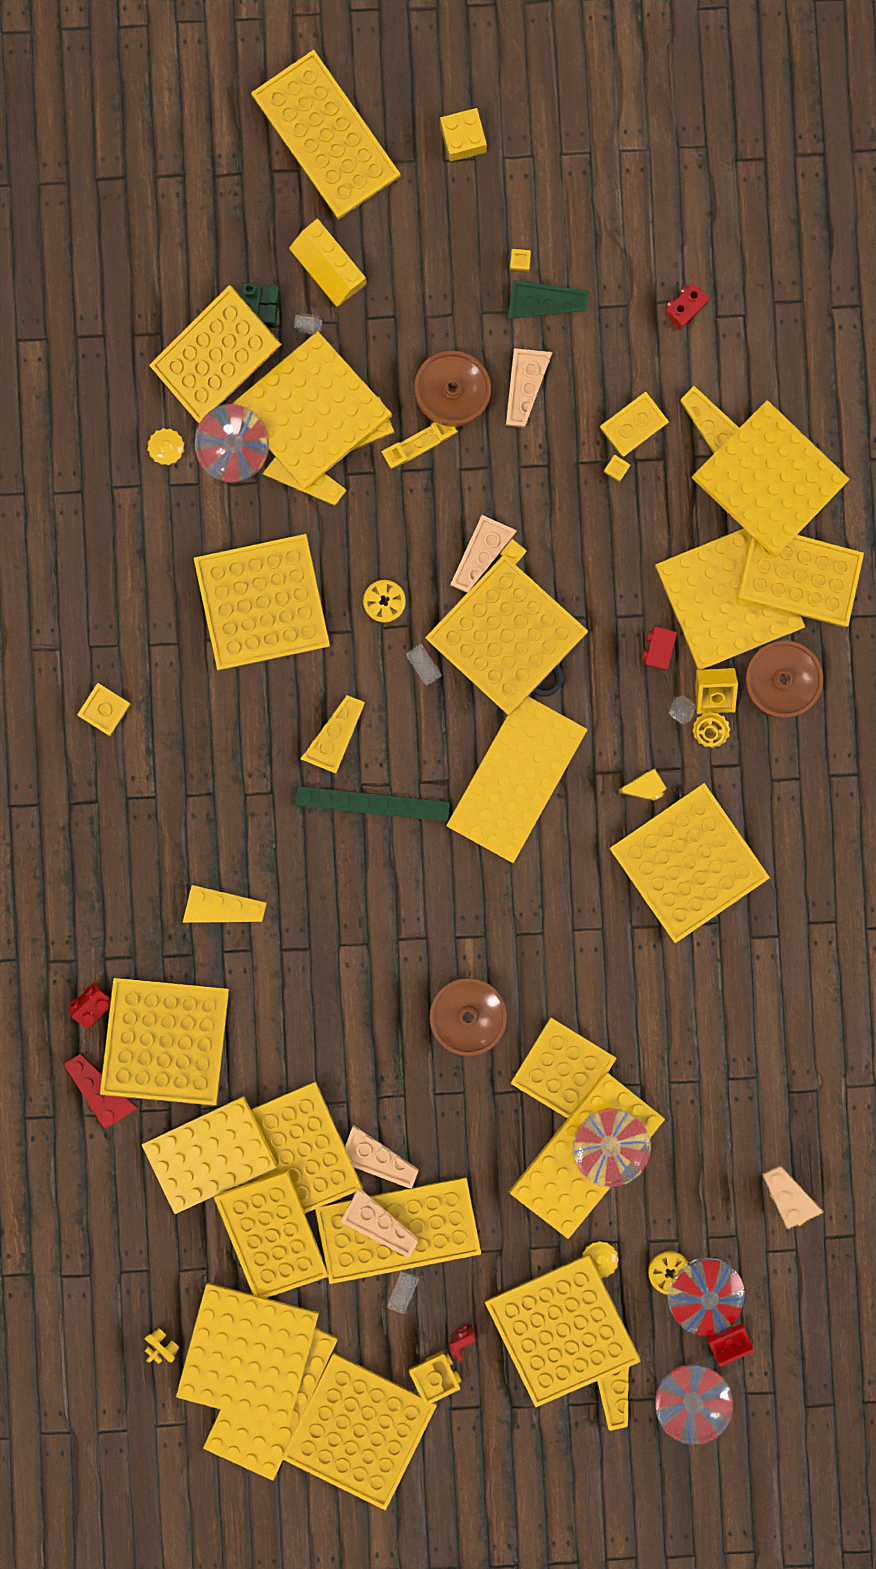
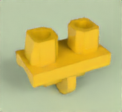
(167, 1352)

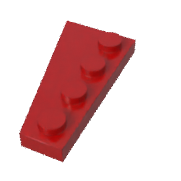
(88, 1079)

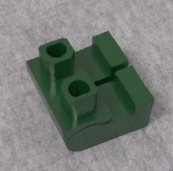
(262, 301)

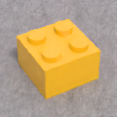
(463, 135)

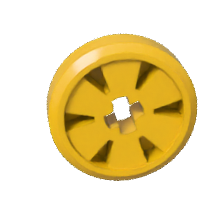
(395, 604)
(658, 1267)

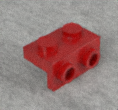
(89, 1006)
(464, 1336)
(730, 1344)

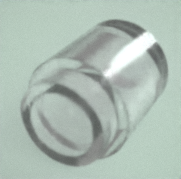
(308, 323)

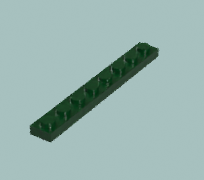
(372, 803)

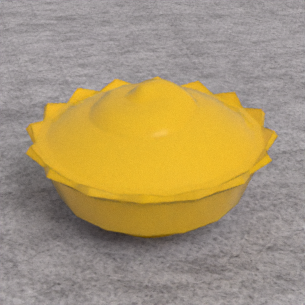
(165, 446)
(711, 729)
(603, 1257)

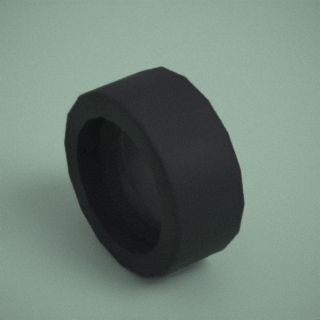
(548, 692)

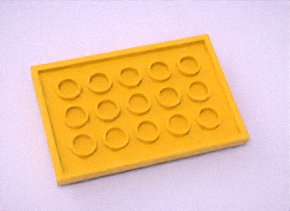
(215, 354)
(803, 579)
(209, 1155)
(271, 1235)

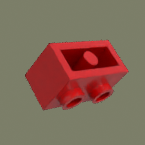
(686, 306)
(659, 648)

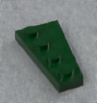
(540, 299)

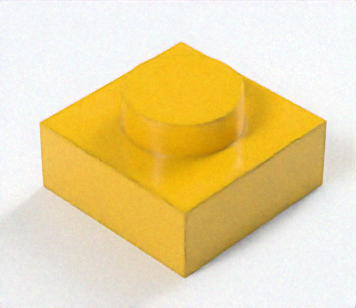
(520, 260)
(617, 468)
(513, 551)

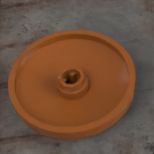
(452, 388)
(784, 679)
(468, 1016)

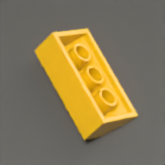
(327, 263)

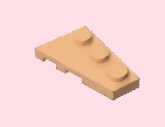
(789, 1198)

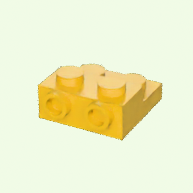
(435, 1378)

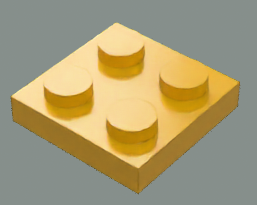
(104, 709)

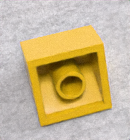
(716, 690)
(645, 787)

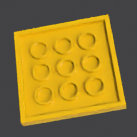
(561, 1068)

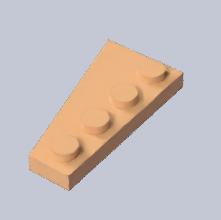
(526, 378)
(482, 550)
(378, 1160)
(375, 1222)

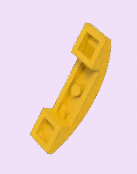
(417, 444)

